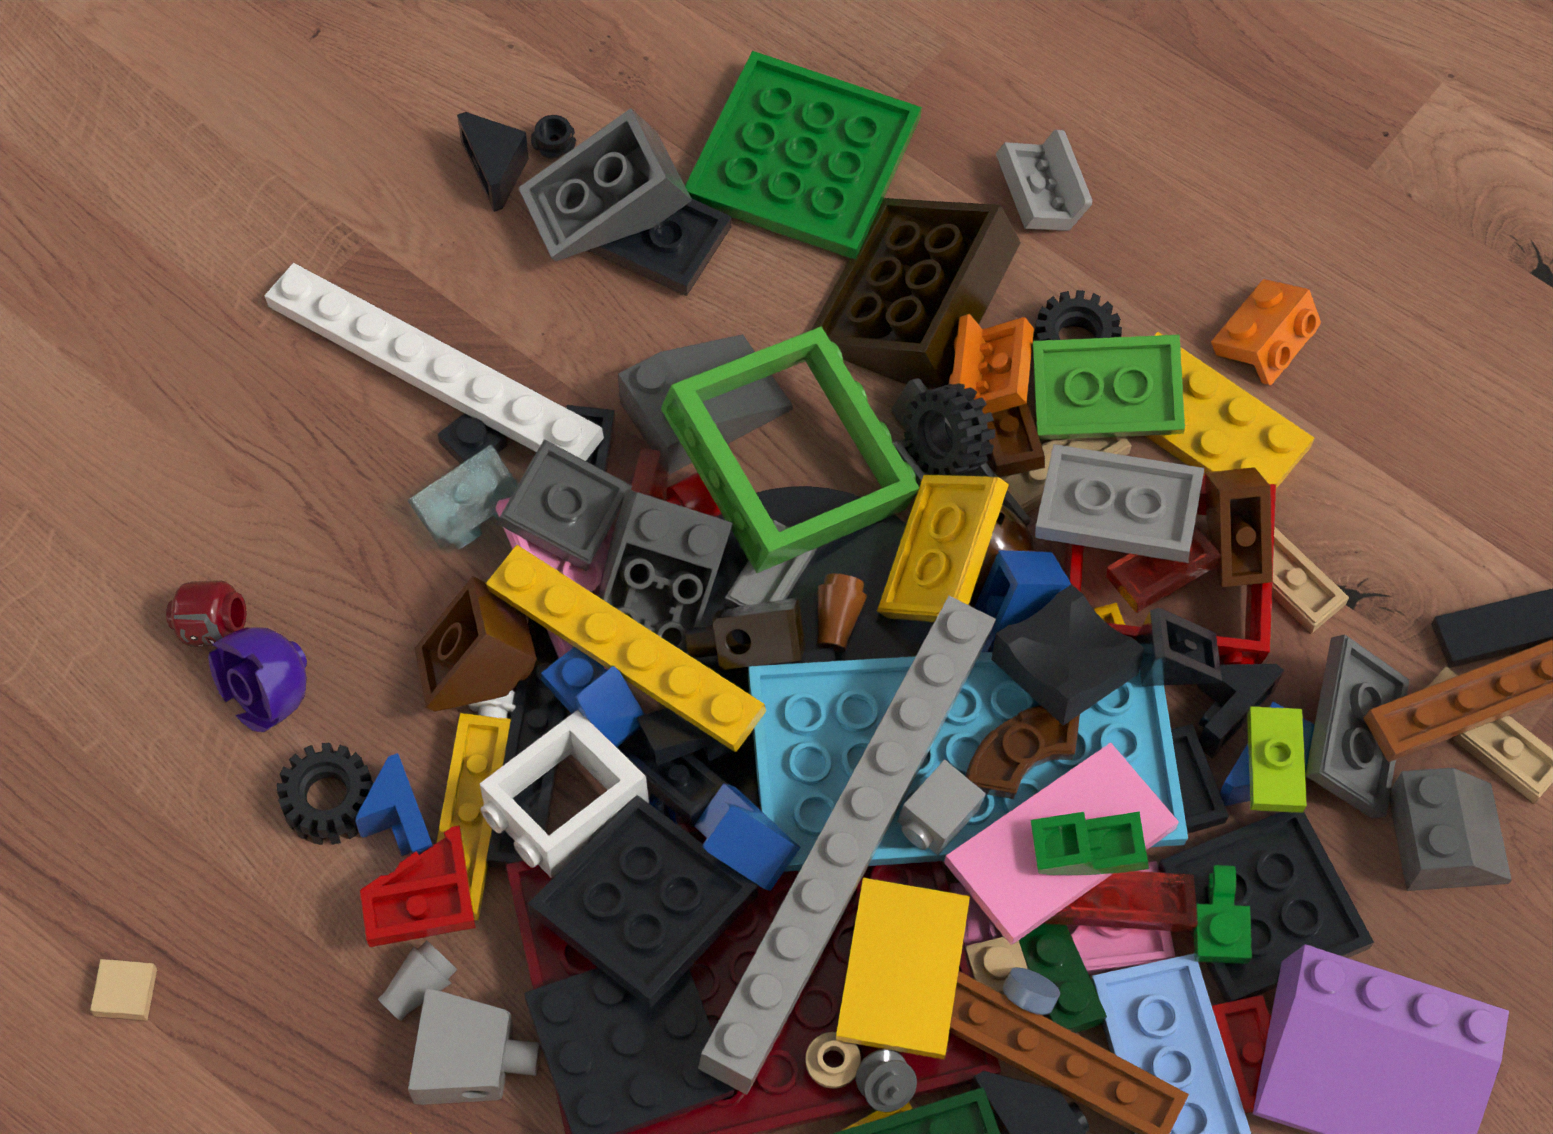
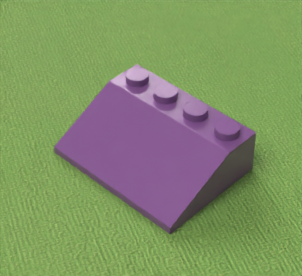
(1375, 1051)

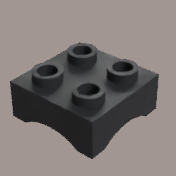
(1067, 655)

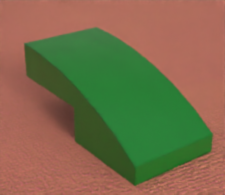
(1090, 846)

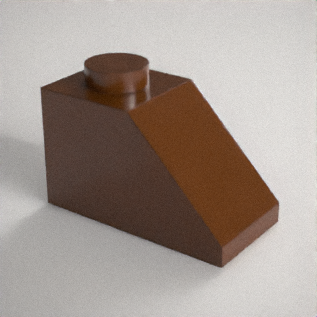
(1240, 525)

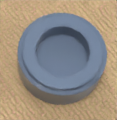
(1031, 991)

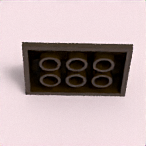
(912, 284)

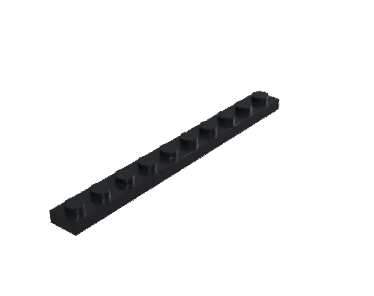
(536, 706)

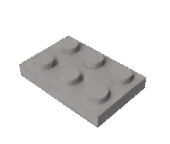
(1120, 503)

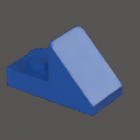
(595, 693)
(395, 807)
(745, 838)

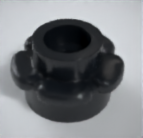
(549, 128)

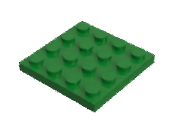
(803, 154)

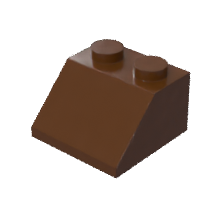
(474, 650)

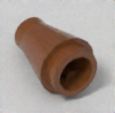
(838, 609)

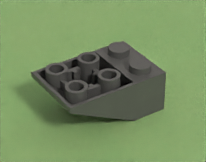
(663, 564)

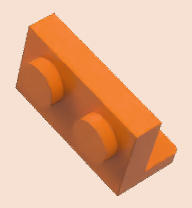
(1269, 328)
(994, 361)

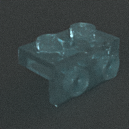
(464, 499)

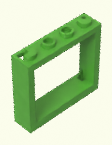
(728, 483)

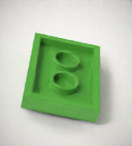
(1108, 387)

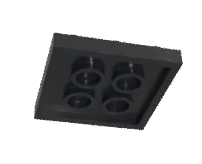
(1290, 896)
(643, 901)
(619, 1059)

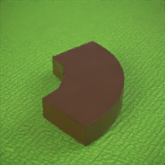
(1017, 747)

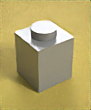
(940, 808)

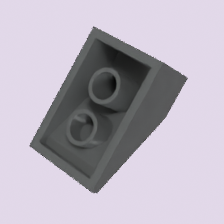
(605, 188)
(734, 413)

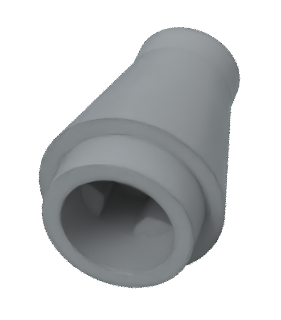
(419, 971)

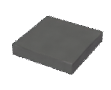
(564, 505)

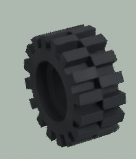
(1077, 313)
(967, 425)
(307, 771)

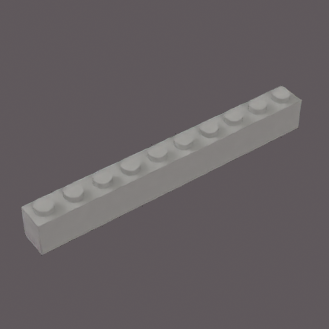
(845, 847)

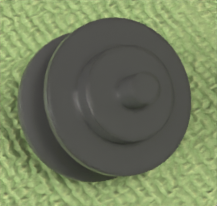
(886, 1080)

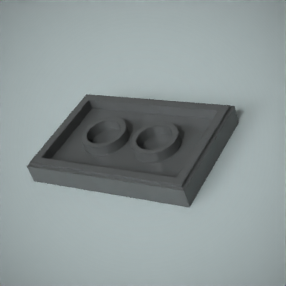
(1342, 748)

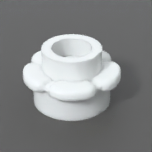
(498, 707)

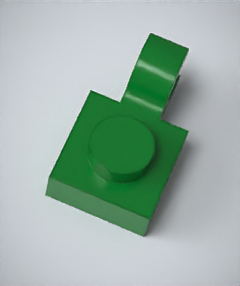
(1222, 927)

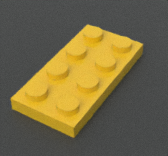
(1231, 427)

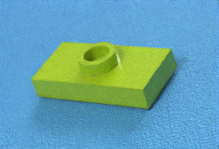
(1276, 759)

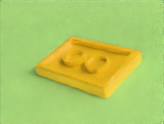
(942, 545)
(903, 968)

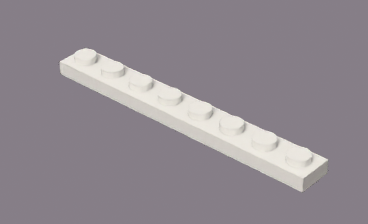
(430, 364)

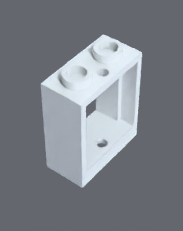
(594, 752)

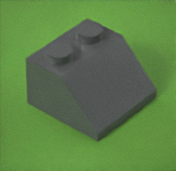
(1447, 830)

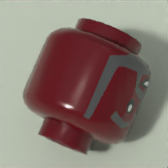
(205, 612)

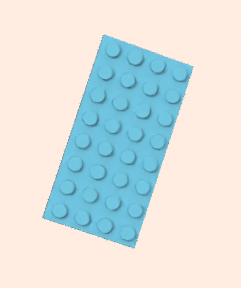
(828, 712)

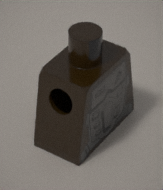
(772, 627)

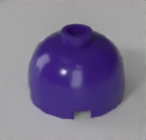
(261, 674)

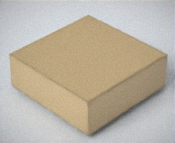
(123, 989)

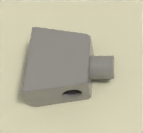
(466, 1051)

